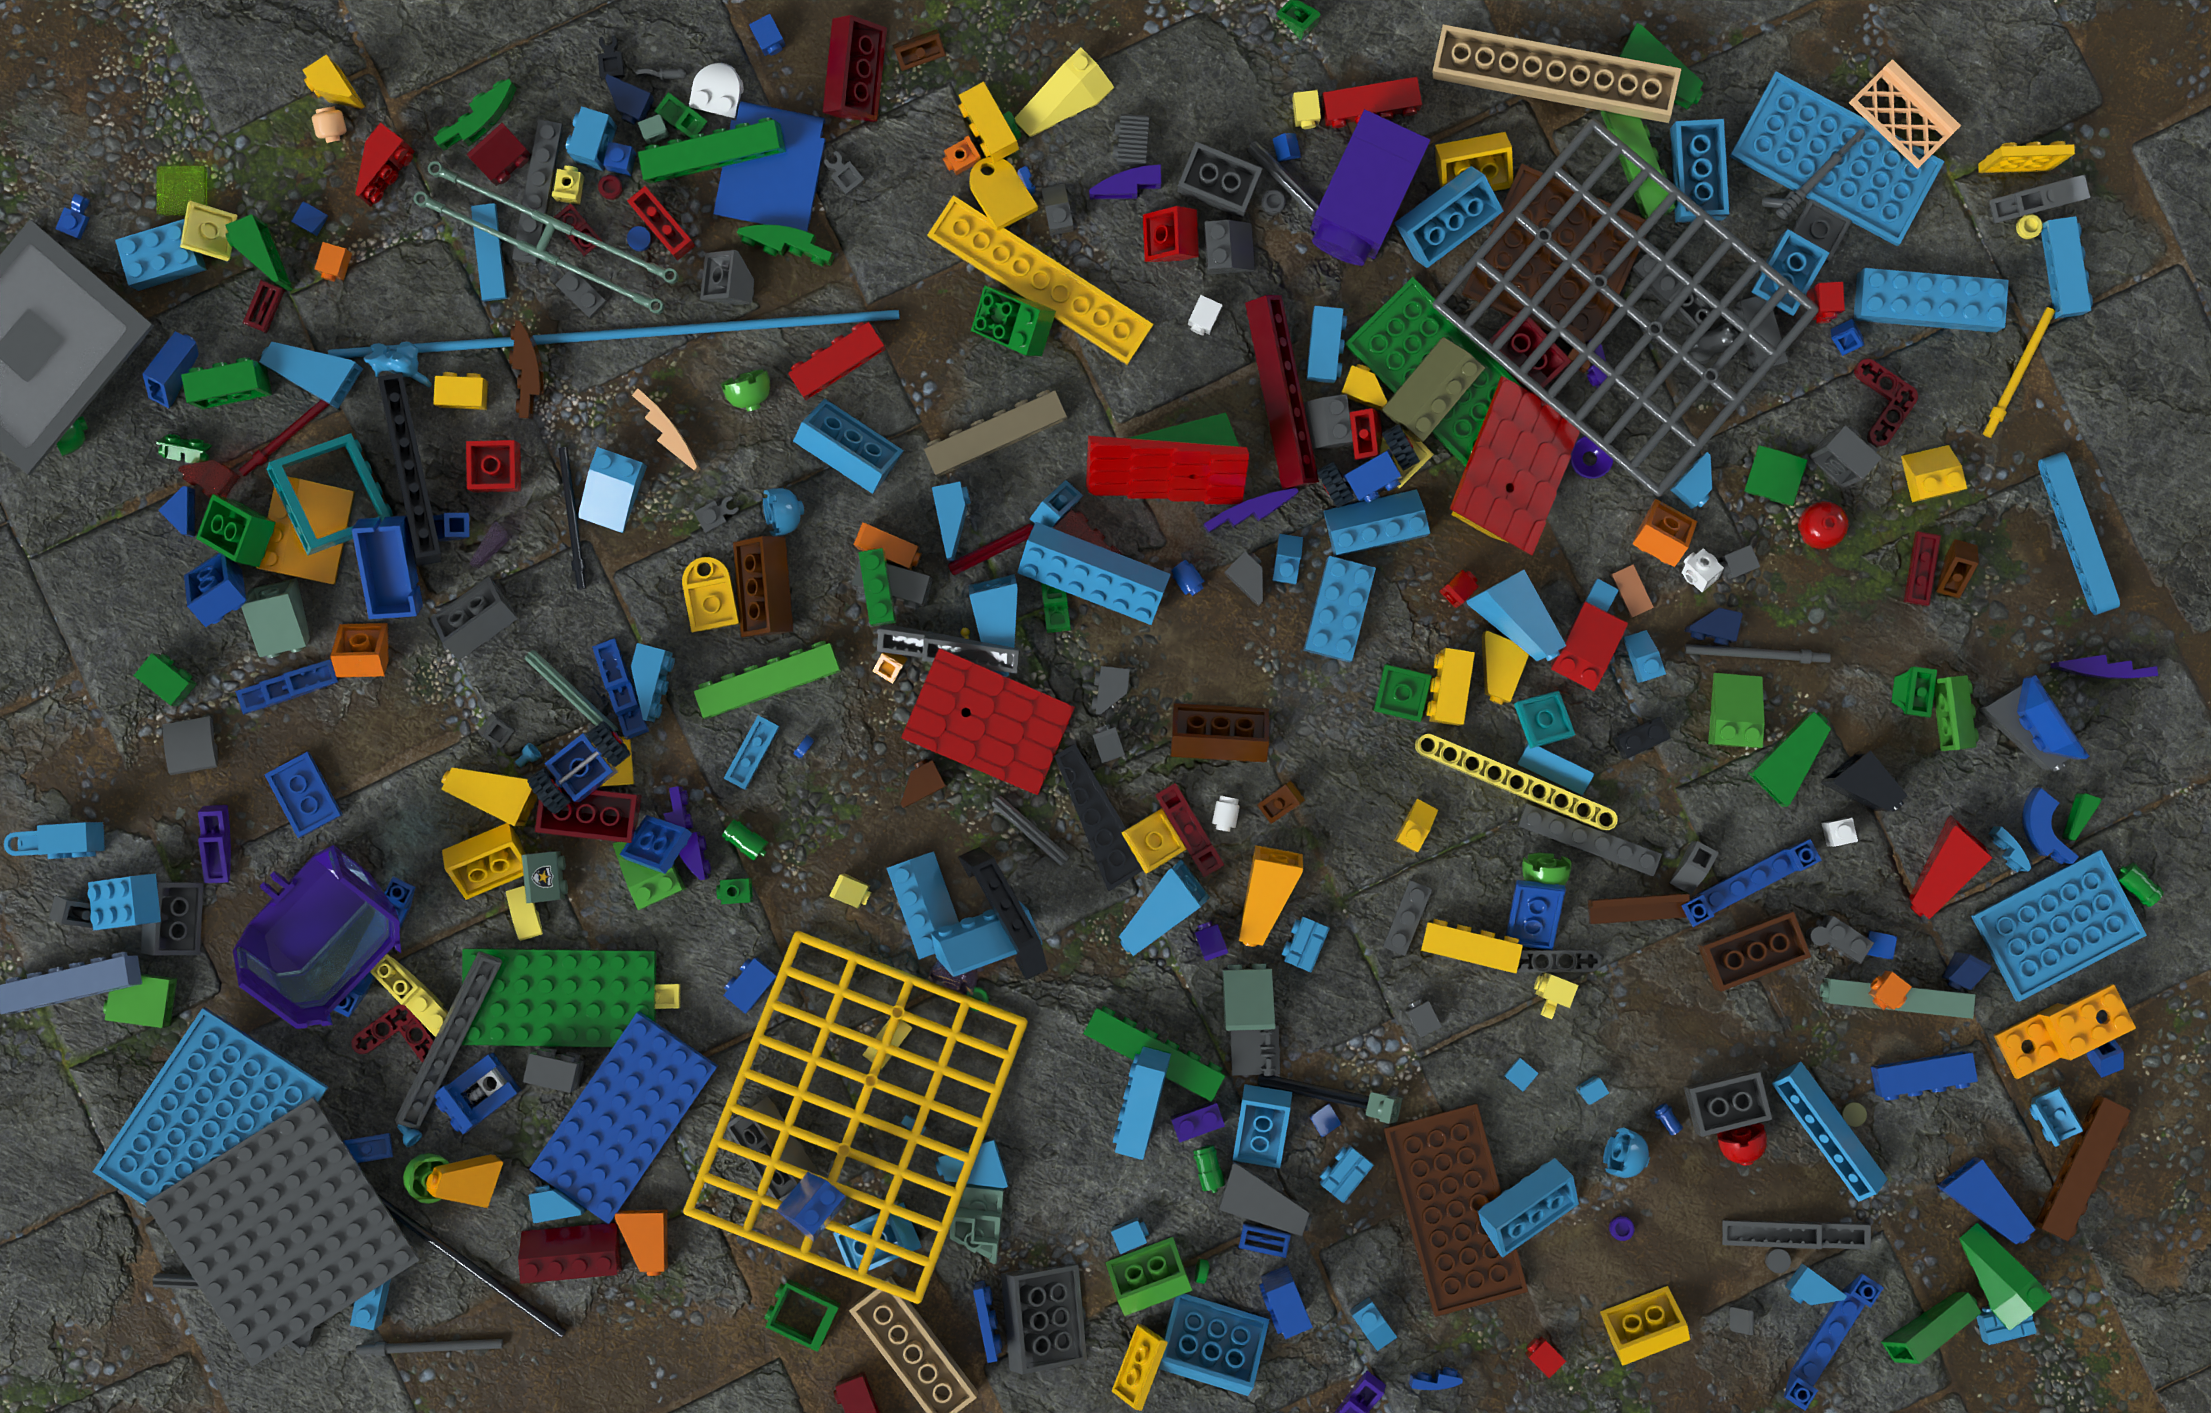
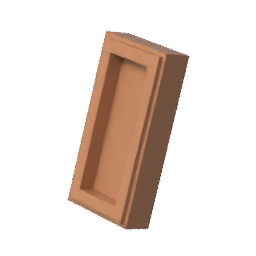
(1632, 591)

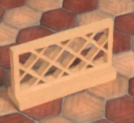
(1914, 97)

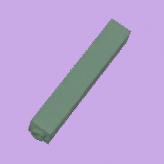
(1918, 999)

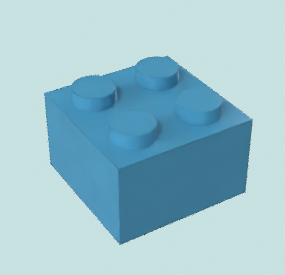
(590, 138)

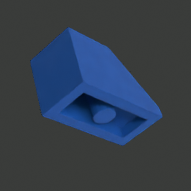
(2107, 1057)

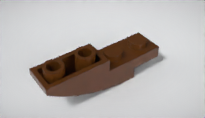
(526, 357)

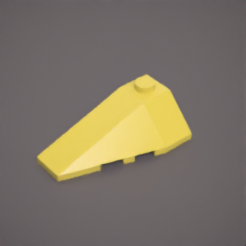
(1069, 91)

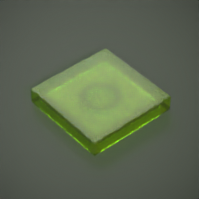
(178, 186)

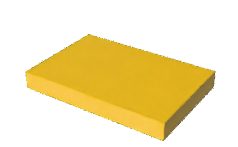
(1139, 1367)

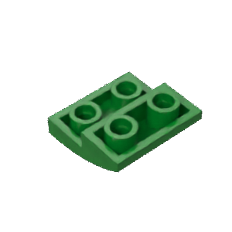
(1776, 475)

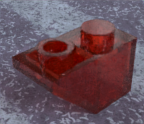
(210, 475)

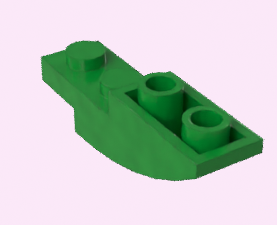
(486, 112)
(778, 238)

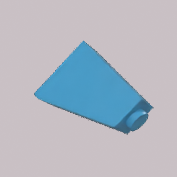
(987, 1169)

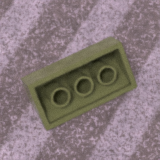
(1432, 389)

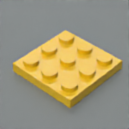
(2026, 158)

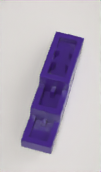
(1258, 506)
(2099, 668)

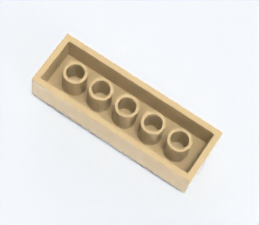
(913, 1351)

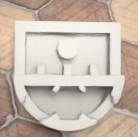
(717, 90)

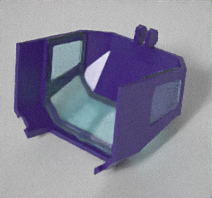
(315, 938)

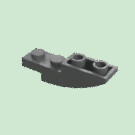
(2039, 199)
(1667, 287)

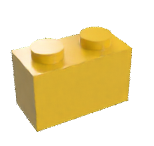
(461, 392)

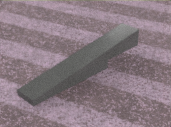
(926, 644)
(1797, 1234)

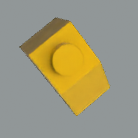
(1363, 387)
(1416, 825)

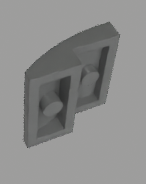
(190, 745)

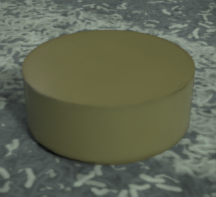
(1854, 1114)

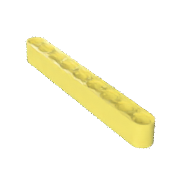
(1527, 785)

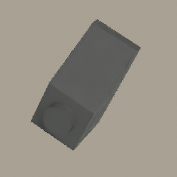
(1057, 209)
(1247, 576)
(71, 911)

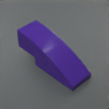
(1125, 184)
(215, 843)
(1363, 1395)

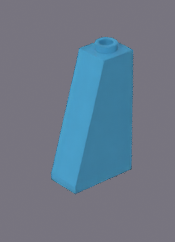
(315, 372)

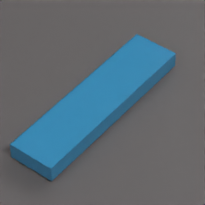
(489, 254)

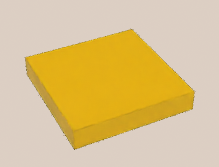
(1154, 841)

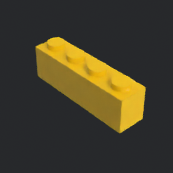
(1472, 947)

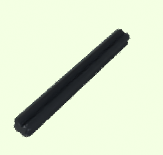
(1313, 1091)

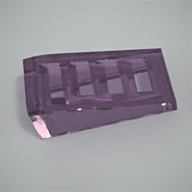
(491, 544)

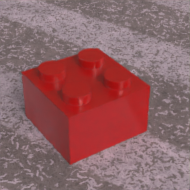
(493, 466)

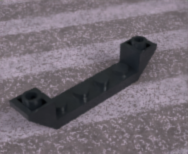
(1007, 908)

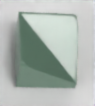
(653, 129)

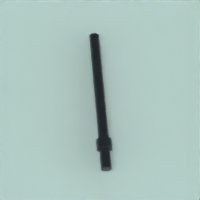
(578, 563)

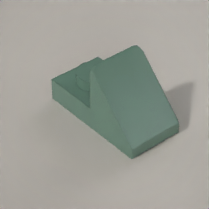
(1384, 1107)

